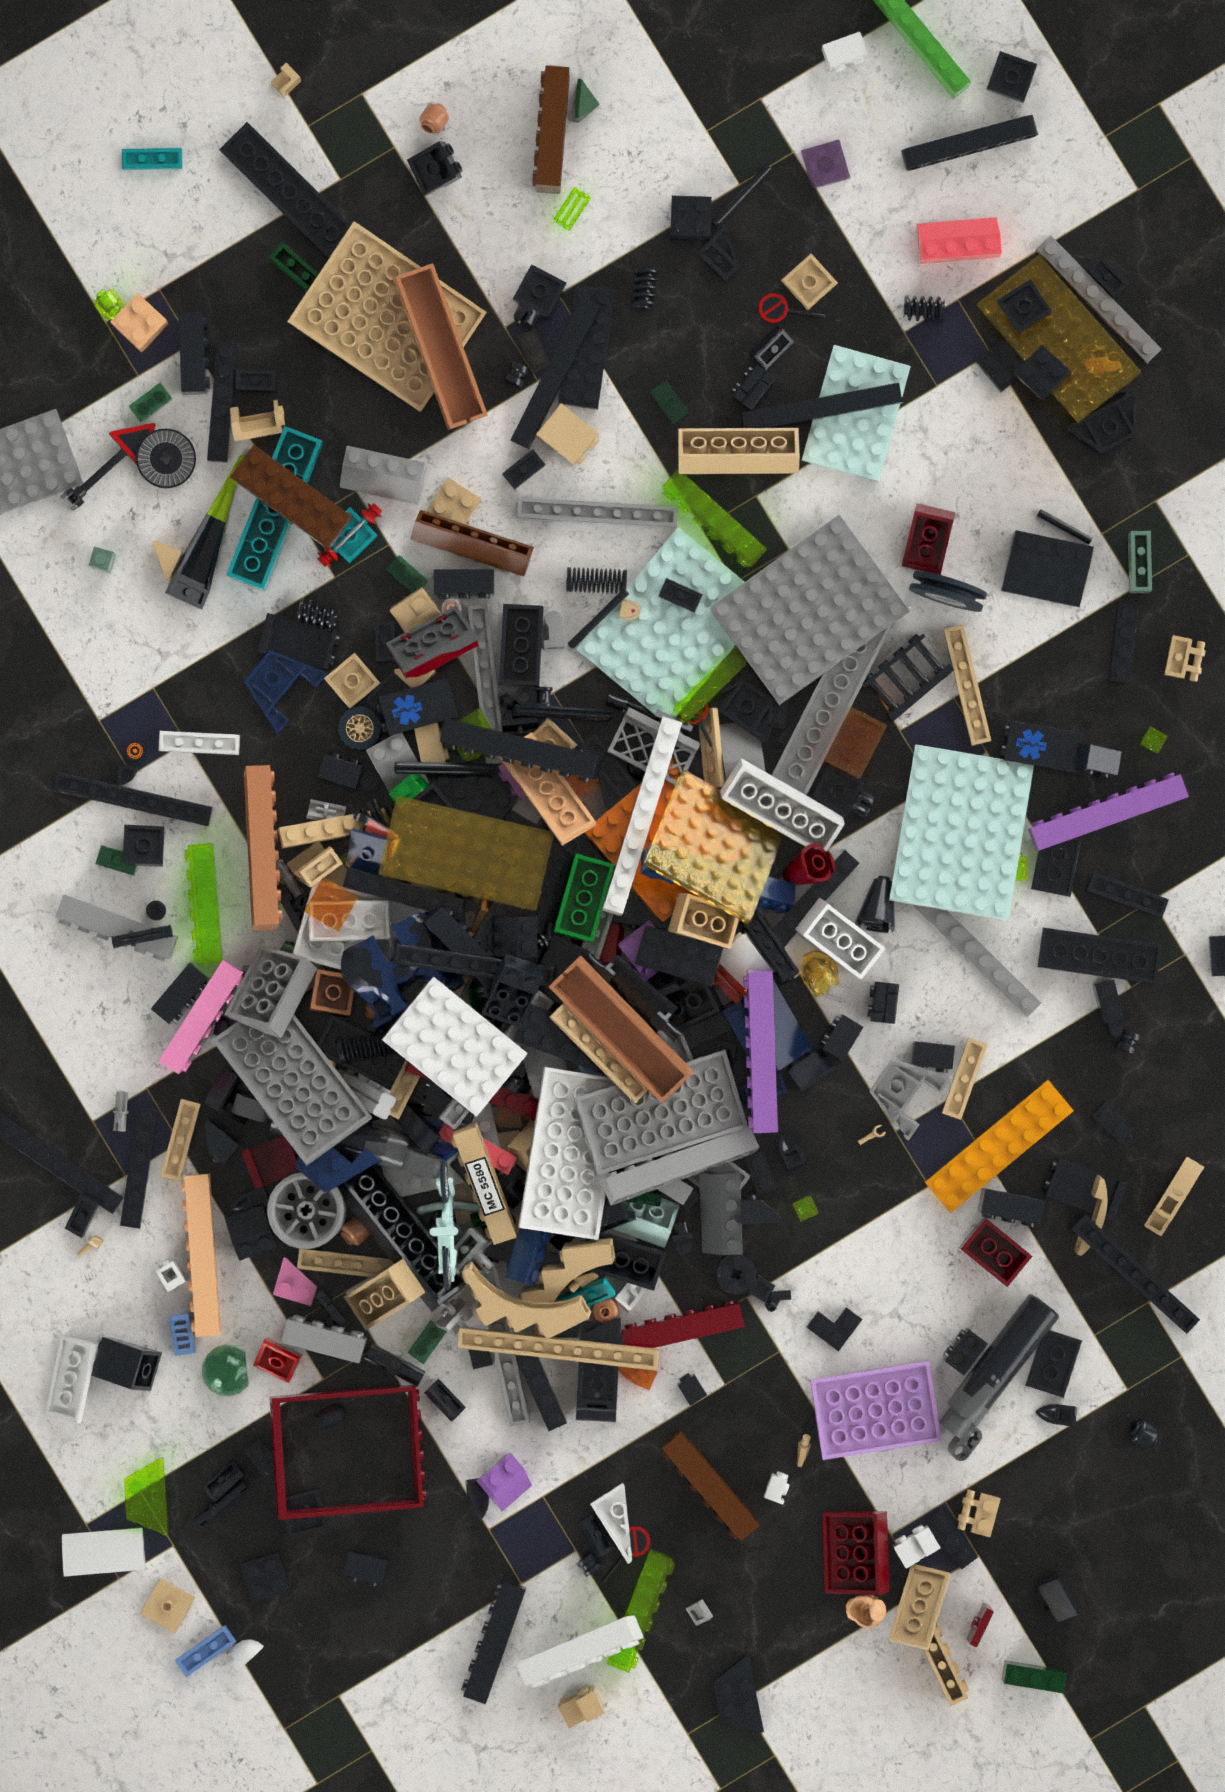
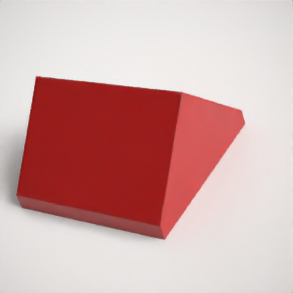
(277, 1360)

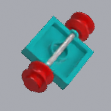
(354, 537)

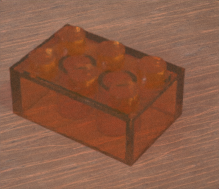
(855, 743)

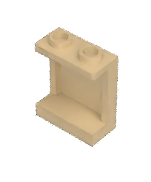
(258, 424)
(568, 435)
(314, 864)

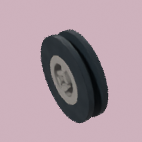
(948, 591)

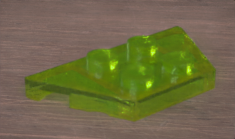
(147, 1497)

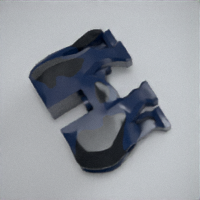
(379, 982)

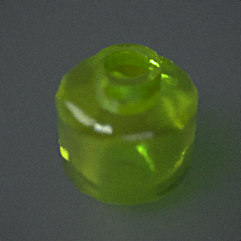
(108, 303)

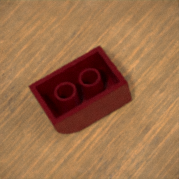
(995, 1252)

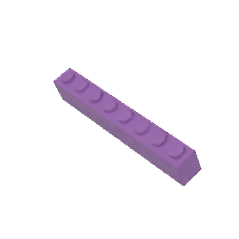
(1109, 812)
(761, 1051)

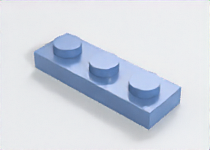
(205, 1650)

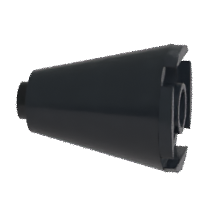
(877, 909)

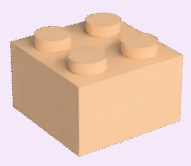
(139, 322)

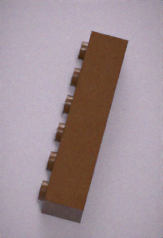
(472, 543)

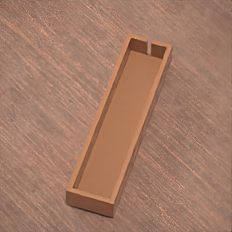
(440, 346)
(261, 848)
(621, 1029)

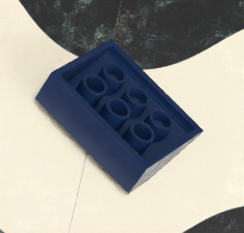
(789, 1037)

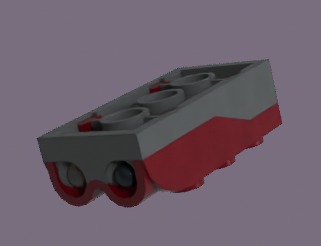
(432, 643)

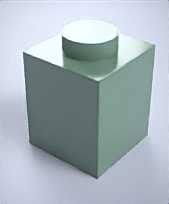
(102, 559)

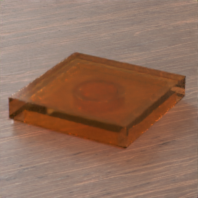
(331, 904)

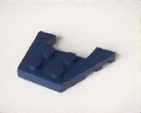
(272, 680)
(334, 1169)

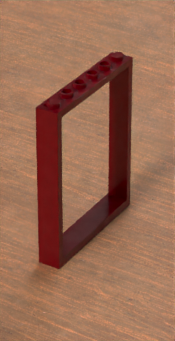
(416, 1453)

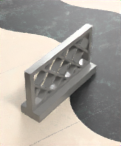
(651, 727)

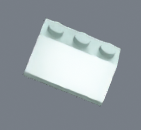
(651, 1222)

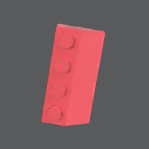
(959, 240)

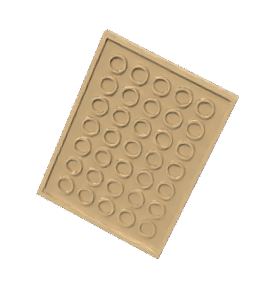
(362, 320)

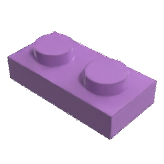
(505, 775)

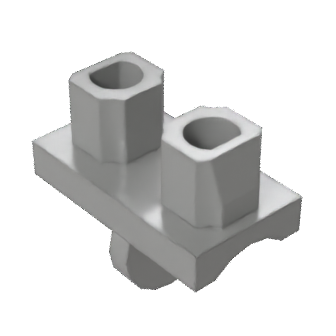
(322, 810)
(452, 1313)

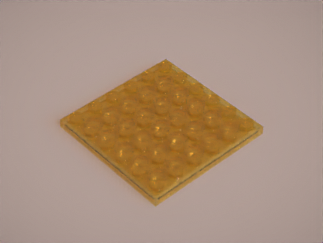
(713, 848)

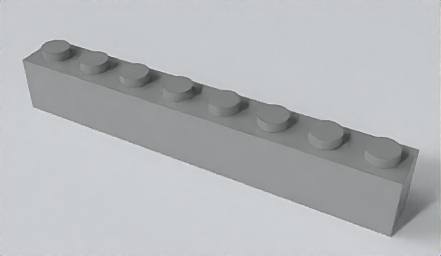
(679, 1165)

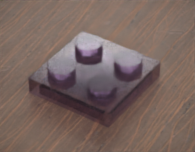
(825, 164)

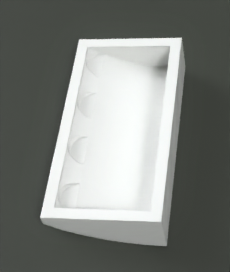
(103, 1552)

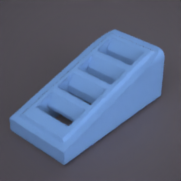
(181, 1317)

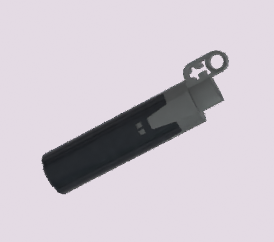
(995, 1372)

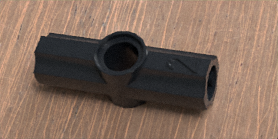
(382, 1359)

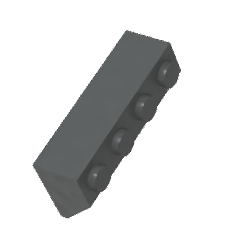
(721, 1213)

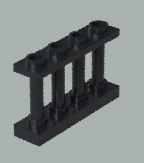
(925, 683)

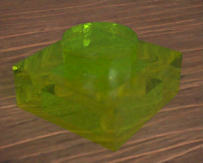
(1153, 740)
(805, 1208)

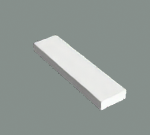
(199, 742)

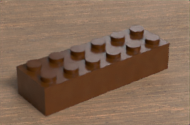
(552, 129)
(291, 497)
(710, 1485)

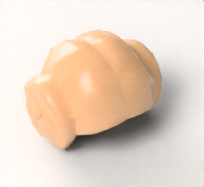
(866, 1610)

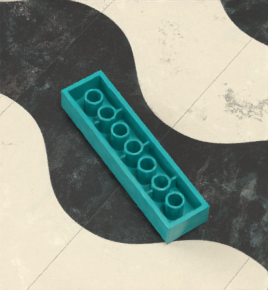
(266, 529)

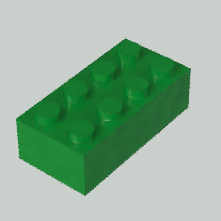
(583, 898)

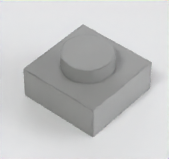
(699, 1612)

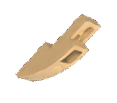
(1174, 1196)

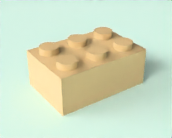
(702, 921)

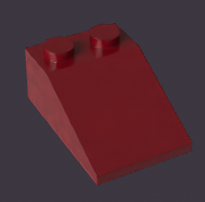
(928, 539)

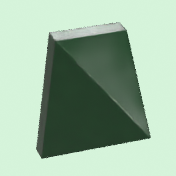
(584, 101)

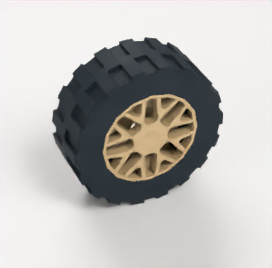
(359, 728)

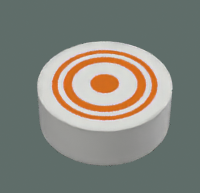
(449, 603)

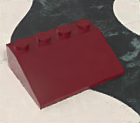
(856, 1552)

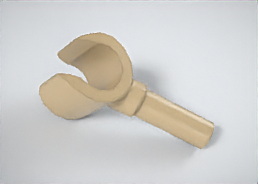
(871, 1135)
(96, 1242)

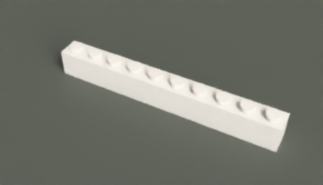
(642, 816)

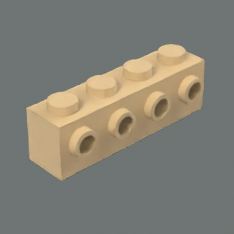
(946, 1670)

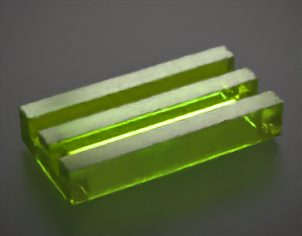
(581, 194)

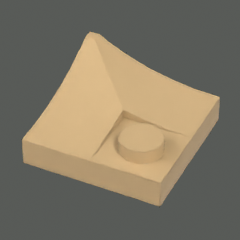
(414, 610)

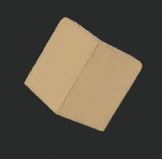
(286, 80)

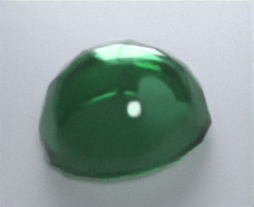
(225, 1370)

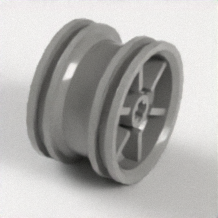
(289, 1230)

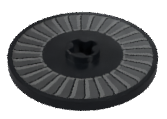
(153, 448)

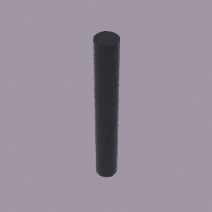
(1064, 526)

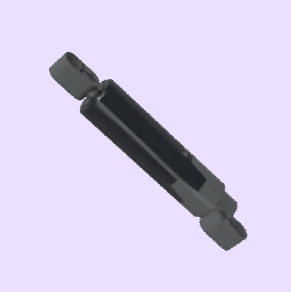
(391, 1146)

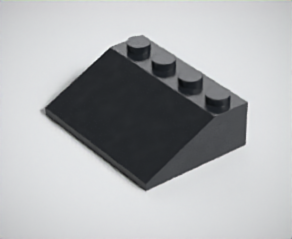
(1047, 568)

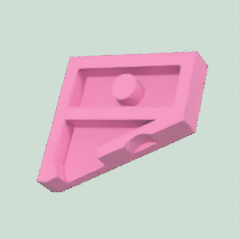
(294, 1285)

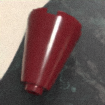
(810, 866)

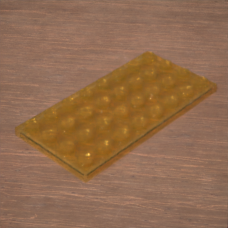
(1071, 335)
(466, 853)

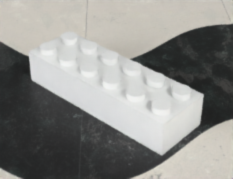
(781, 806)
(583, 1649)

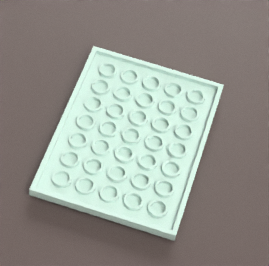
(667, 646)
(961, 832)

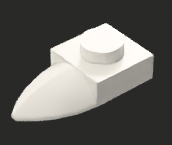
(628, 1296)

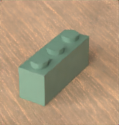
(1139, 562)

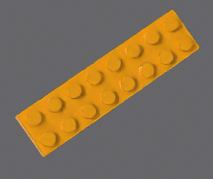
(999, 1146)

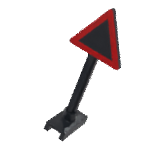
(128, 440)

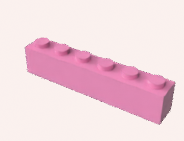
(202, 1016)

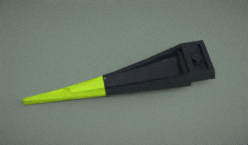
(196, 568)

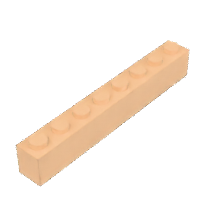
(202, 1255)

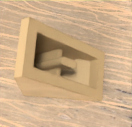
(168, 558)
(415, 681)

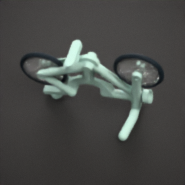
(445, 1226)

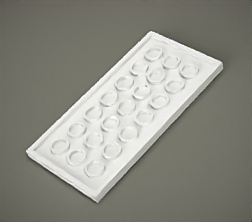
(561, 1180)

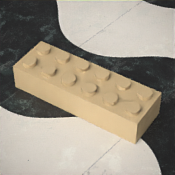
(738, 450)

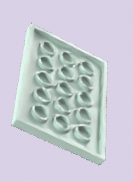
(860, 439)

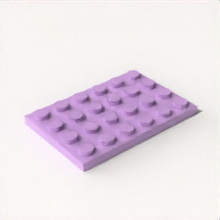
(875, 1410)

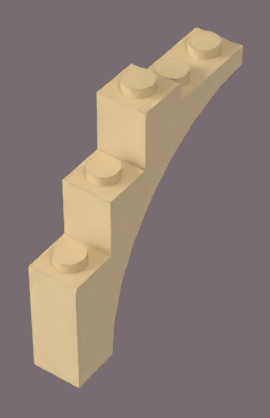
(576, 1259)
(520, 1314)

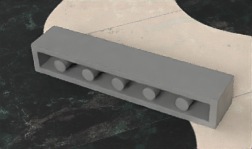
(110, 924)

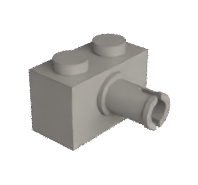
(471, 1249)

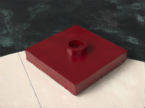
(979, 1625)

